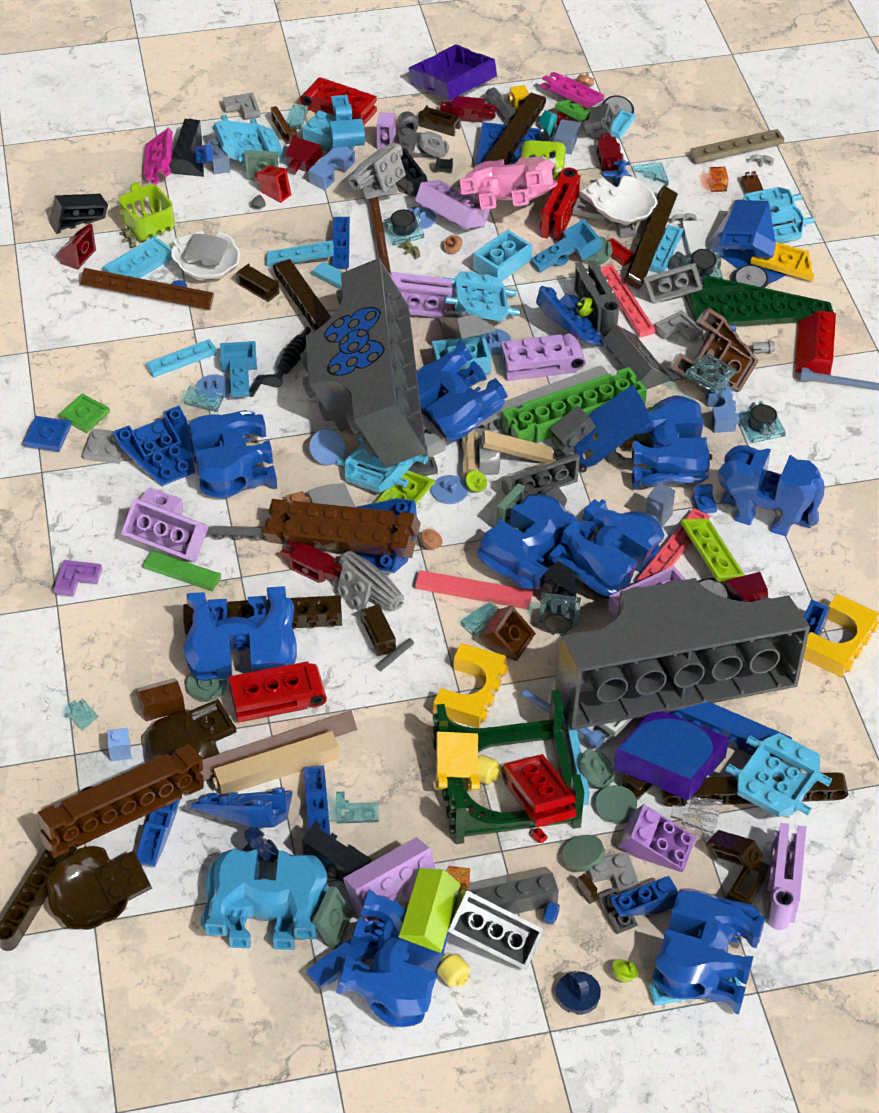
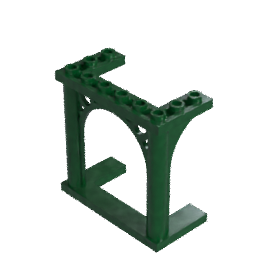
(461, 820)

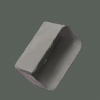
(488, 459)

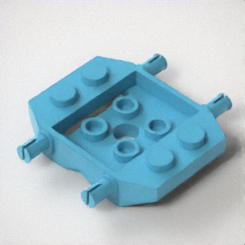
(241, 136)
(784, 205)
(481, 303)
(371, 479)
(784, 797)

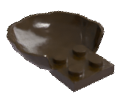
(194, 727)
(92, 888)

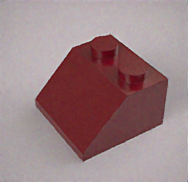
(78, 248)

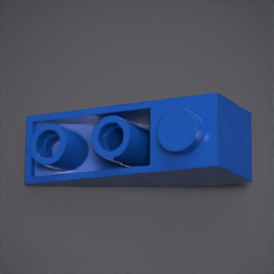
(646, 899)

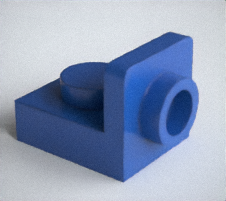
(203, 154)
(704, 498)

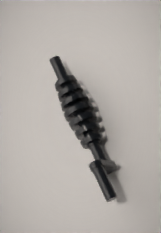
(289, 359)

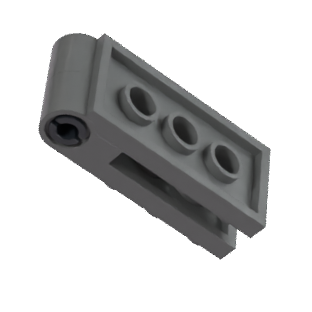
(593, 284)

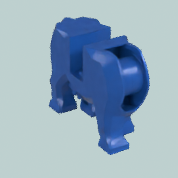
(448, 394)
(677, 448)
(224, 458)
(750, 484)
(618, 549)
(519, 551)
(214, 635)
(696, 948)
(401, 972)

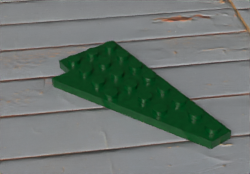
(752, 305)

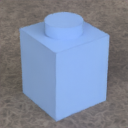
(119, 744)

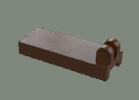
(282, 126)
(751, 182)

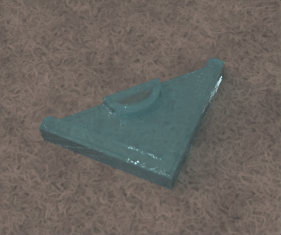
(652, 171)

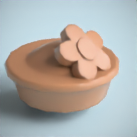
(585, 79)
(452, 244)
(431, 539)

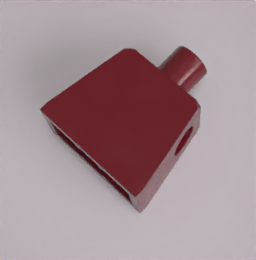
(302, 155)
(747, 587)

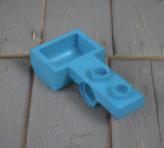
(344, 129)
(578, 239)
(238, 359)

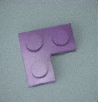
(73, 572)

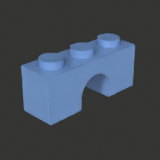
(323, 171)
(723, 411)

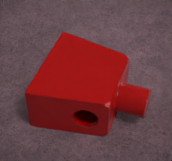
(274, 183)

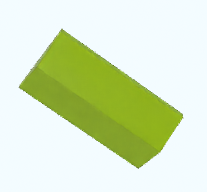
(415, 490)
(712, 549)
(430, 908)

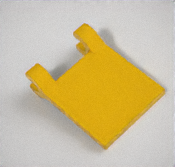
(457, 758)

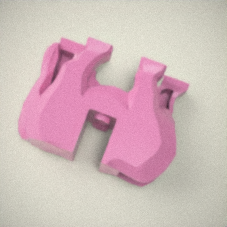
(513, 182)

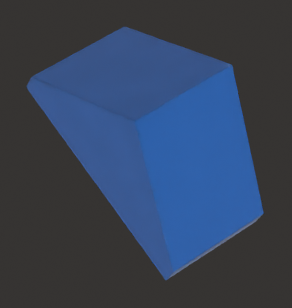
(816, 616)

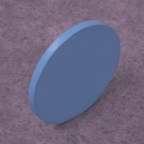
(426, 215)
(494, 340)
(215, 383)
(327, 447)
(449, 489)

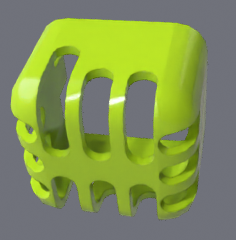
(543, 148)
(150, 223)

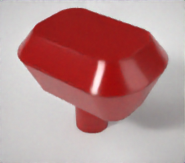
(539, 835)

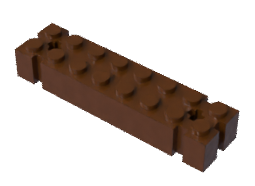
(342, 528)
(120, 800)

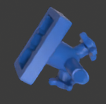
(616, 175)

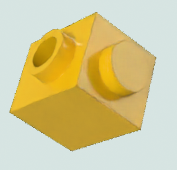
(517, 96)

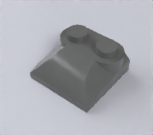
(409, 139)

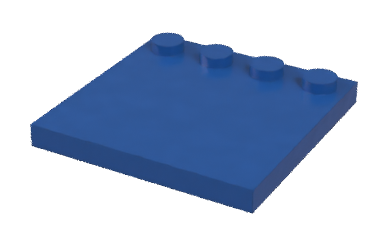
(491, 134)

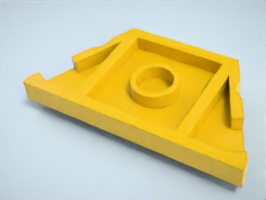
(788, 261)

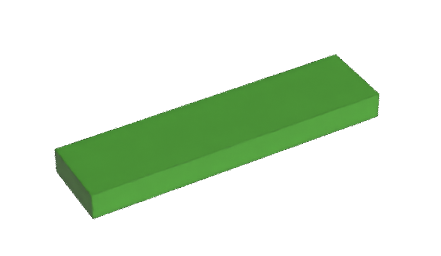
(182, 570)

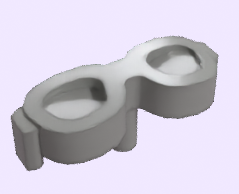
(761, 158)
(687, 216)

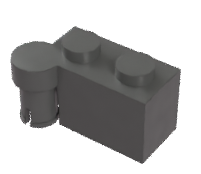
(599, 121)
(571, 430)

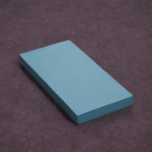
(141, 259)

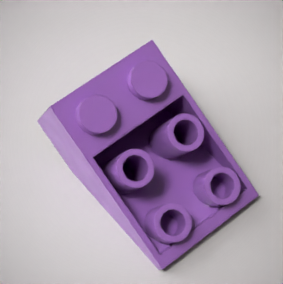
(656, 839)

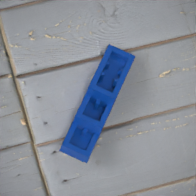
(341, 242)
(316, 797)
(156, 834)
(329, 967)

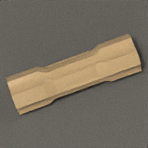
(469, 446)

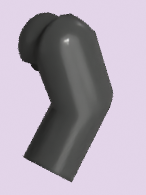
(674, 261)
(616, 458)

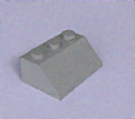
(673, 283)

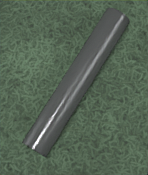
(395, 654)

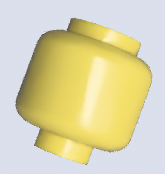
(488, 770)
(453, 970)

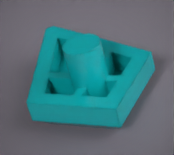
(548, 122)

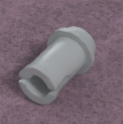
(761, 347)

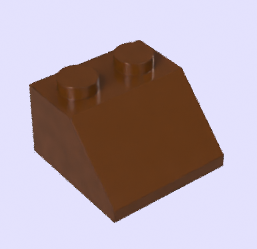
(507, 633)
(160, 699)

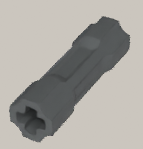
(496, 98)

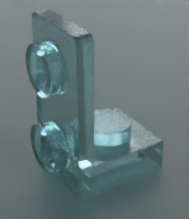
(355, 812)

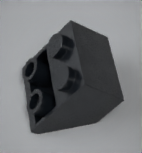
(559, 580)

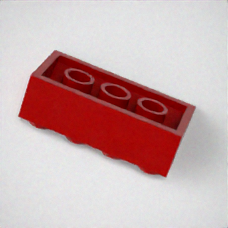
(816, 343)

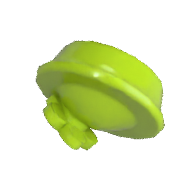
(583, 307)
(476, 481)
(624, 970)

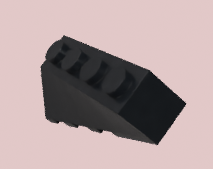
(183, 156)

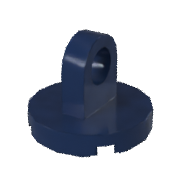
(265, 848)
(578, 992)

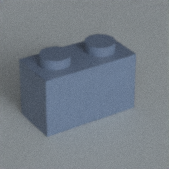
(567, 134)
(220, 158)
(660, 503)

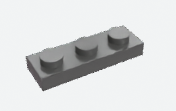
(236, 531)

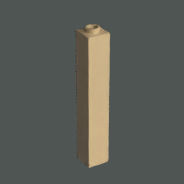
(276, 763)

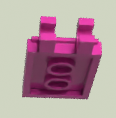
(572, 90)
(158, 156)

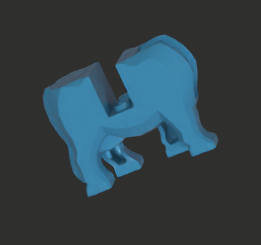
(238, 895)

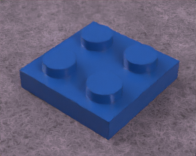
(47, 433)

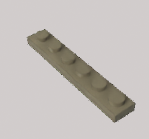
(737, 146)

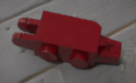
(470, 109)
(608, 152)
(311, 562)

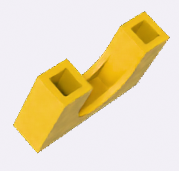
(840, 656)
(473, 708)

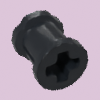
(444, 164)

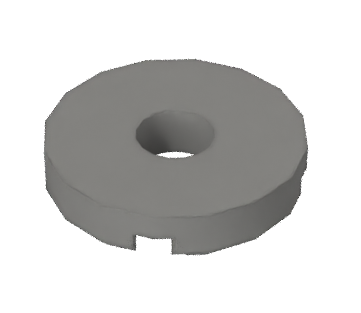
(433, 144)

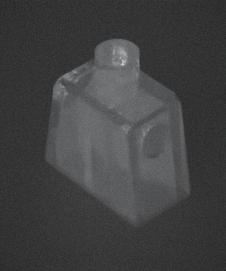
(699, 817)

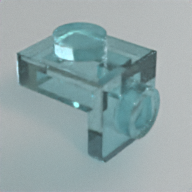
(81, 713)

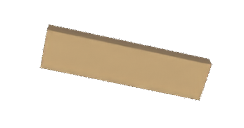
(516, 446)

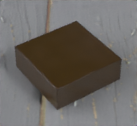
(587, 888)

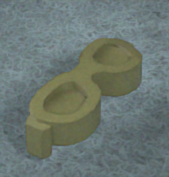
(127, 234)
(407, 245)

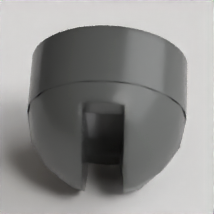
(258, 202)

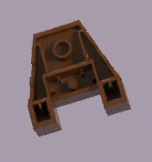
(721, 344)

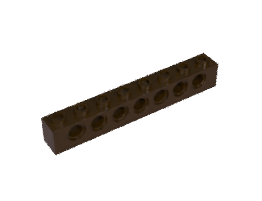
(308, 612)

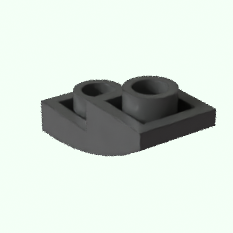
(619, 923)

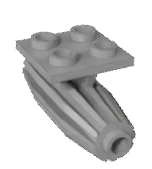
(382, 166)
(363, 580)

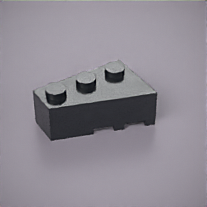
(414, 174)
(76, 210)
(336, 858)

